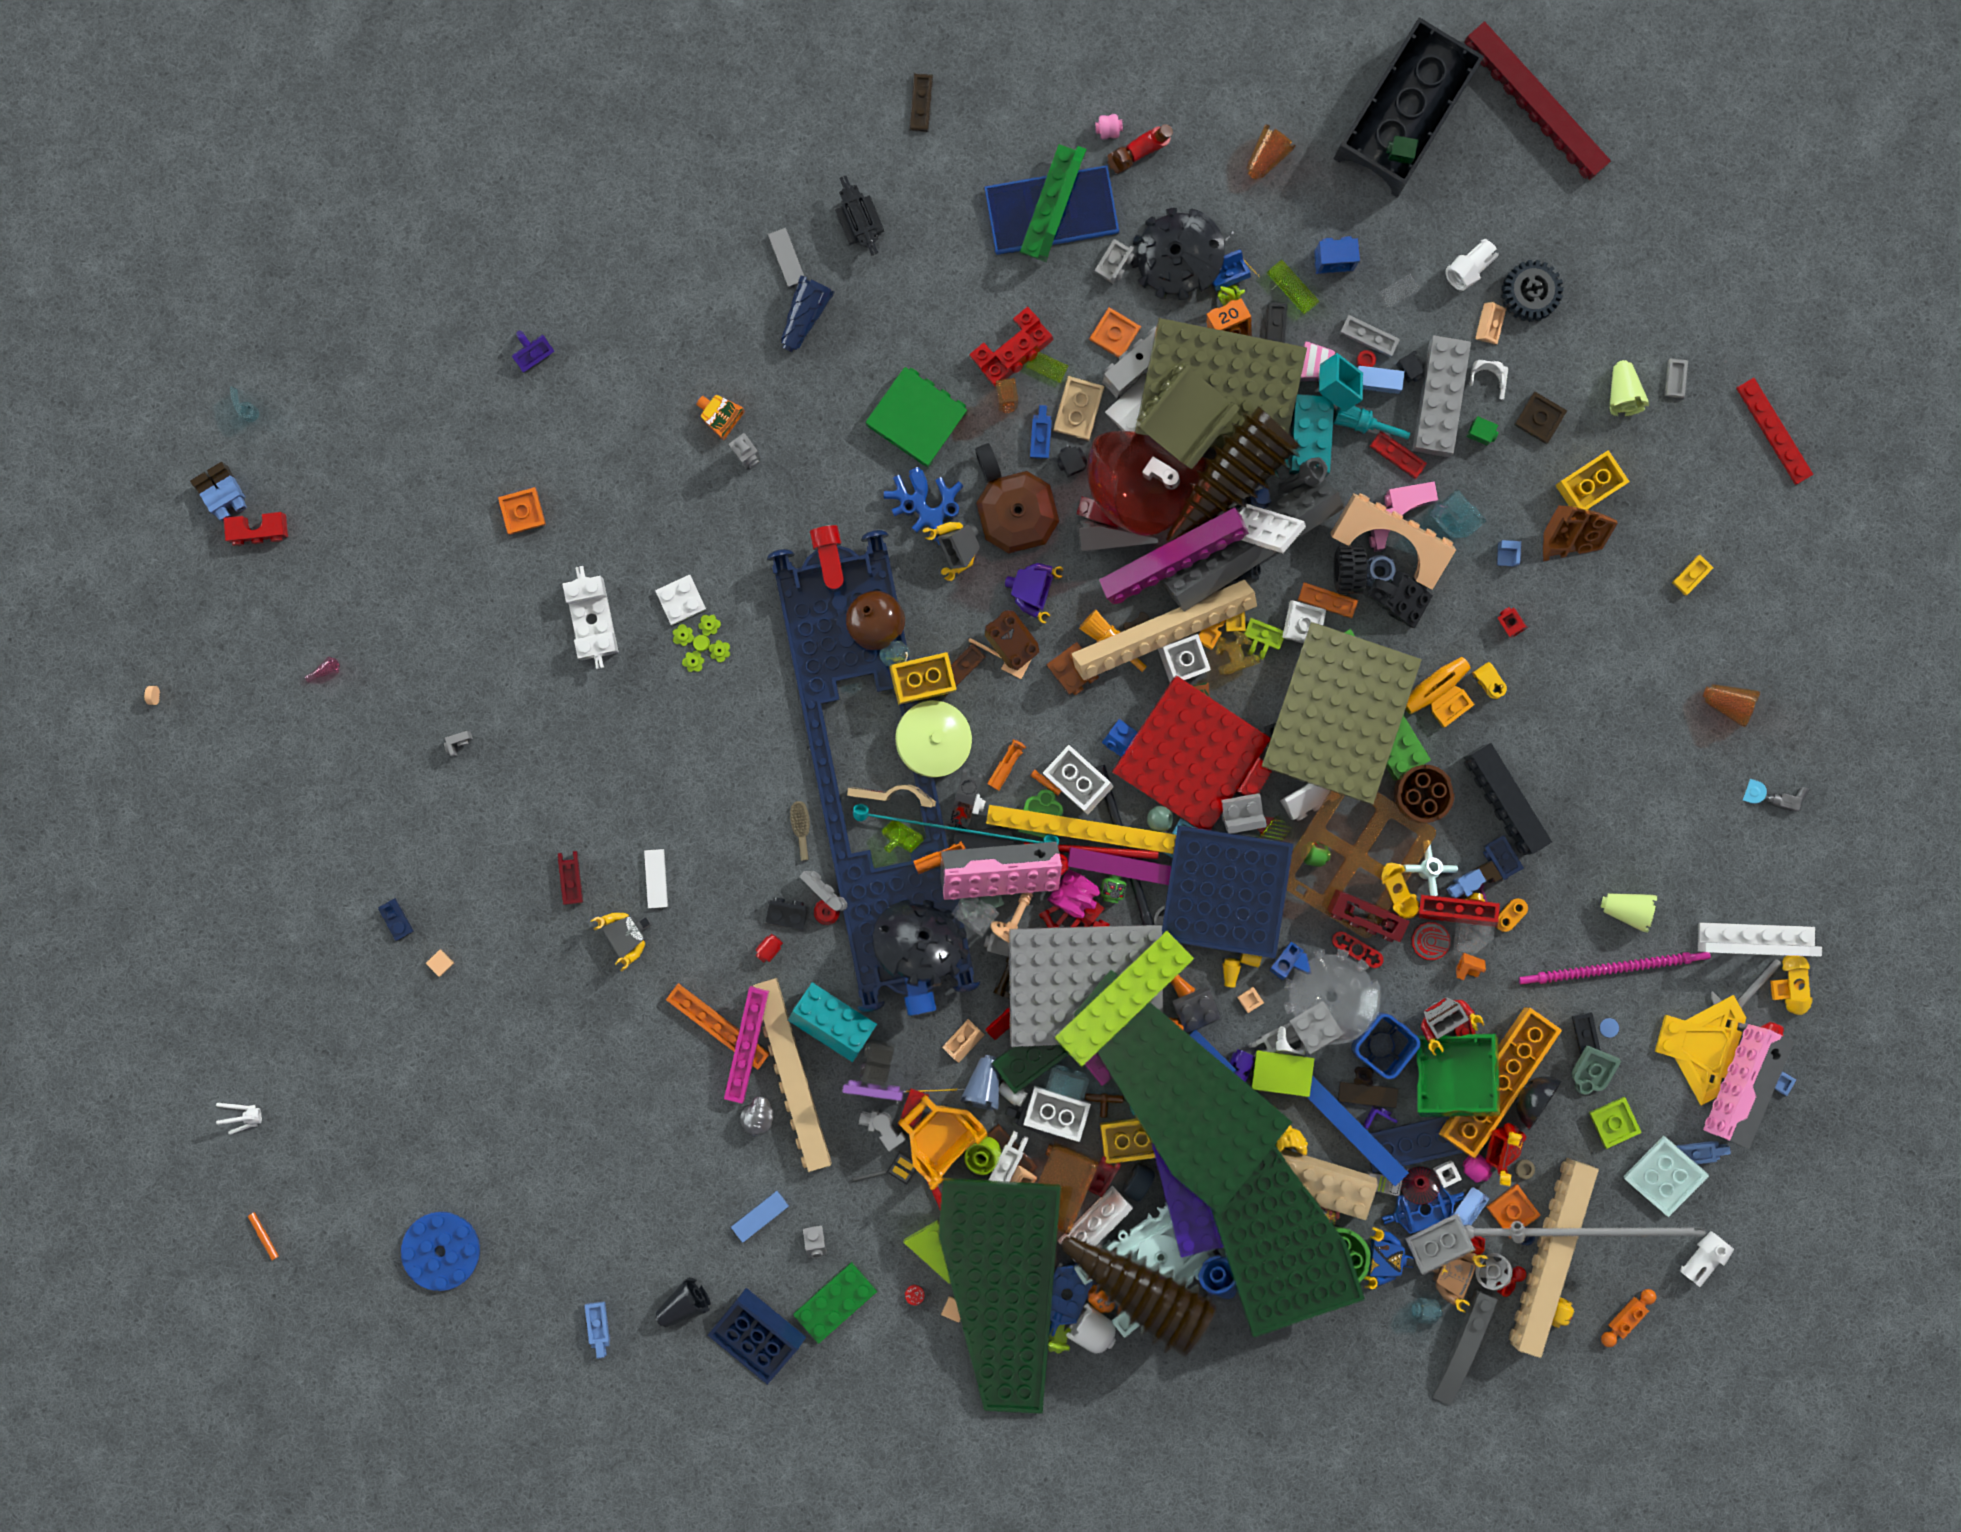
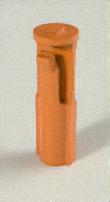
(1005, 766)
(934, 859)

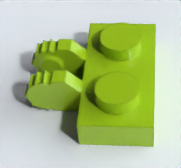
(1264, 634)

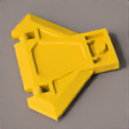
(1703, 1045)

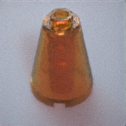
(1268, 152)
(1732, 702)

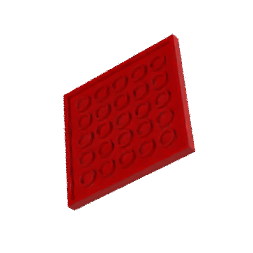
(1191, 754)

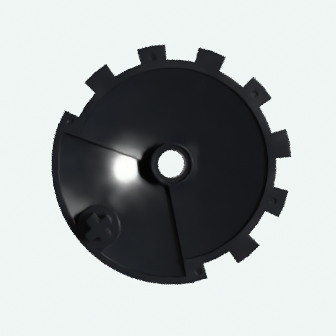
(1192, 268)
(903, 952)

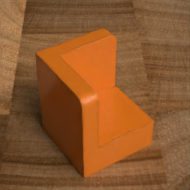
(1470, 965)

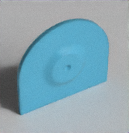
(1755, 792)

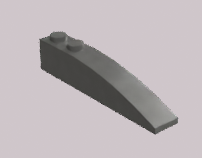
(1465, 1346)

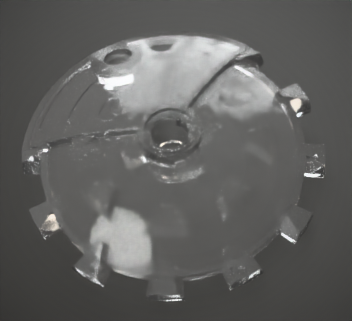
(1357, 994)

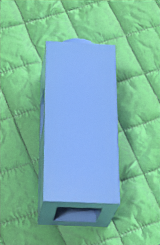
(1382, 379)

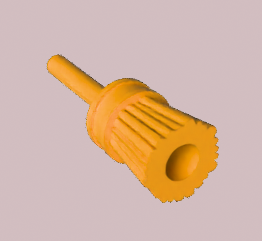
(1099, 629)

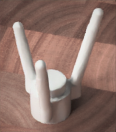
(251, 1116)

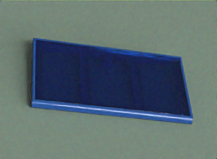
(1087, 213)

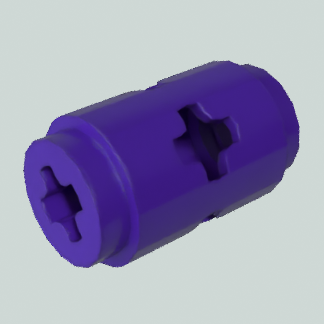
(1244, 1063)

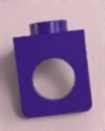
(1372, 1113)

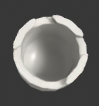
(1093, 1331)

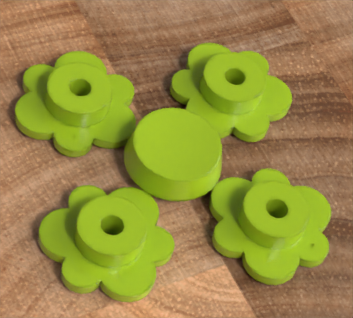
(701, 643)

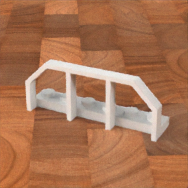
(1750, 937)

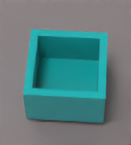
(1341, 382)

